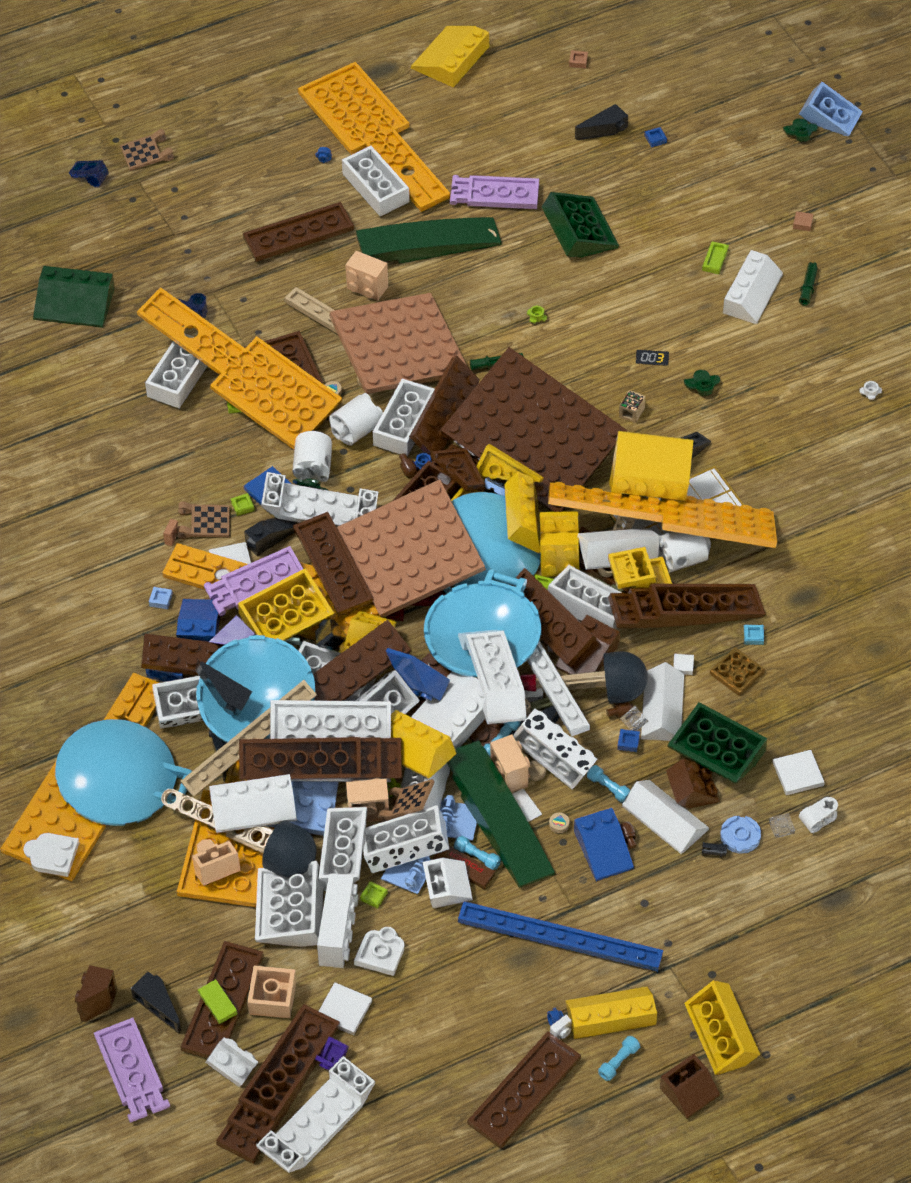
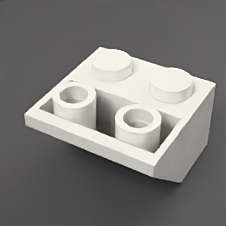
(447, 882)

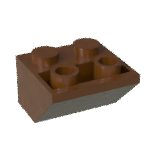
(692, 784)
(96, 993)
(689, 1086)

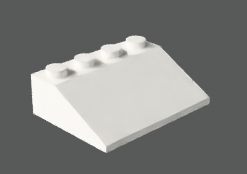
(457, 711)
(289, 908)

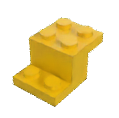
(558, 542)
(637, 570)
(360, 626)

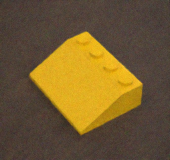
(452, 53)
(651, 465)
(285, 607)

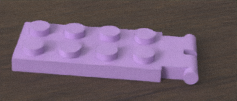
(495, 191)
(252, 579)
(131, 1069)

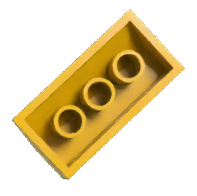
(522, 511)
(422, 746)
(612, 1012)
(721, 1028)

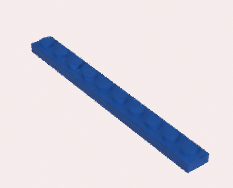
(560, 936)

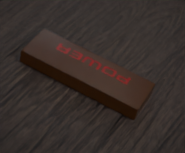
(477, 872)

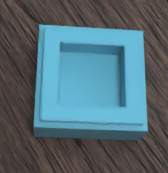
(754, 634)

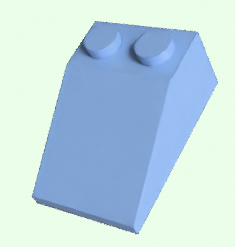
(830, 110)

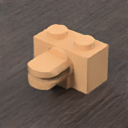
(215, 861)

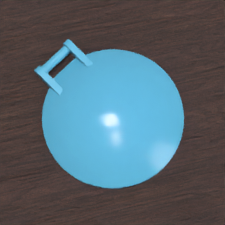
(486, 524)
(482, 608)
(261, 665)
(116, 772)

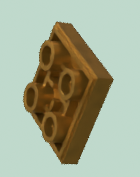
(737, 671)

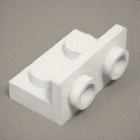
(231, 1061)

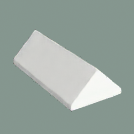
(597, 545)
(663, 703)
(664, 815)

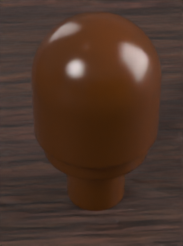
(407, 466)
(619, 709)
(629, 834)

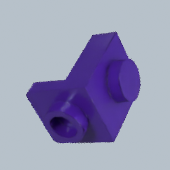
(332, 1053)

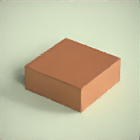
(578, 59)
(803, 221)
(171, 532)

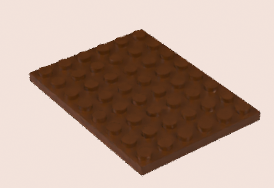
(535, 424)

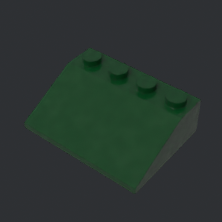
(578, 224)
(73, 296)
(718, 743)

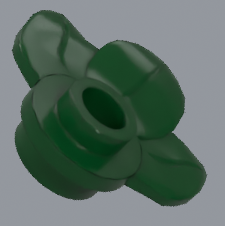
(801, 129)
(702, 382)
(312, 483)

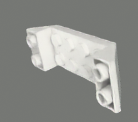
(302, 503)
(496, 675)
(319, 1117)

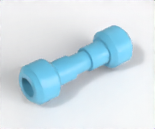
(505, 731)
(596, 774)
(463, 845)
(608, 1070)

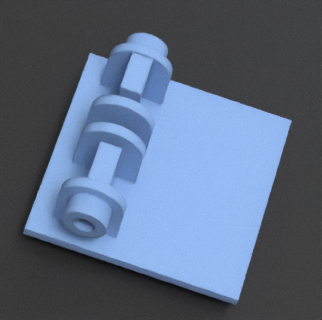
(457, 819)
(407, 875)

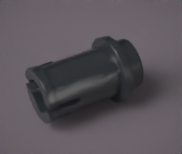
(716, 849)

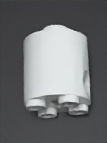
(355, 419)
(312, 456)
(683, 550)

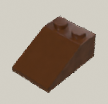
(593, 658)

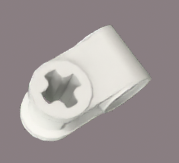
(819, 814)

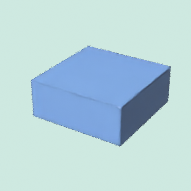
(160, 598)

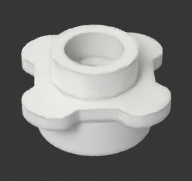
(870, 389)

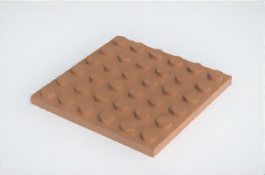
(395, 341)
(411, 548)

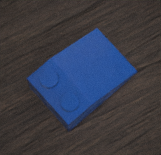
(198, 620)
(418, 675)
(603, 844)

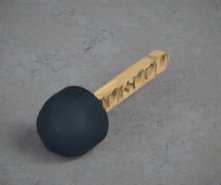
(622, 675)
(286, 849)

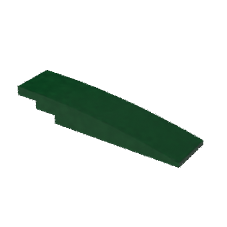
(427, 238)
(499, 814)

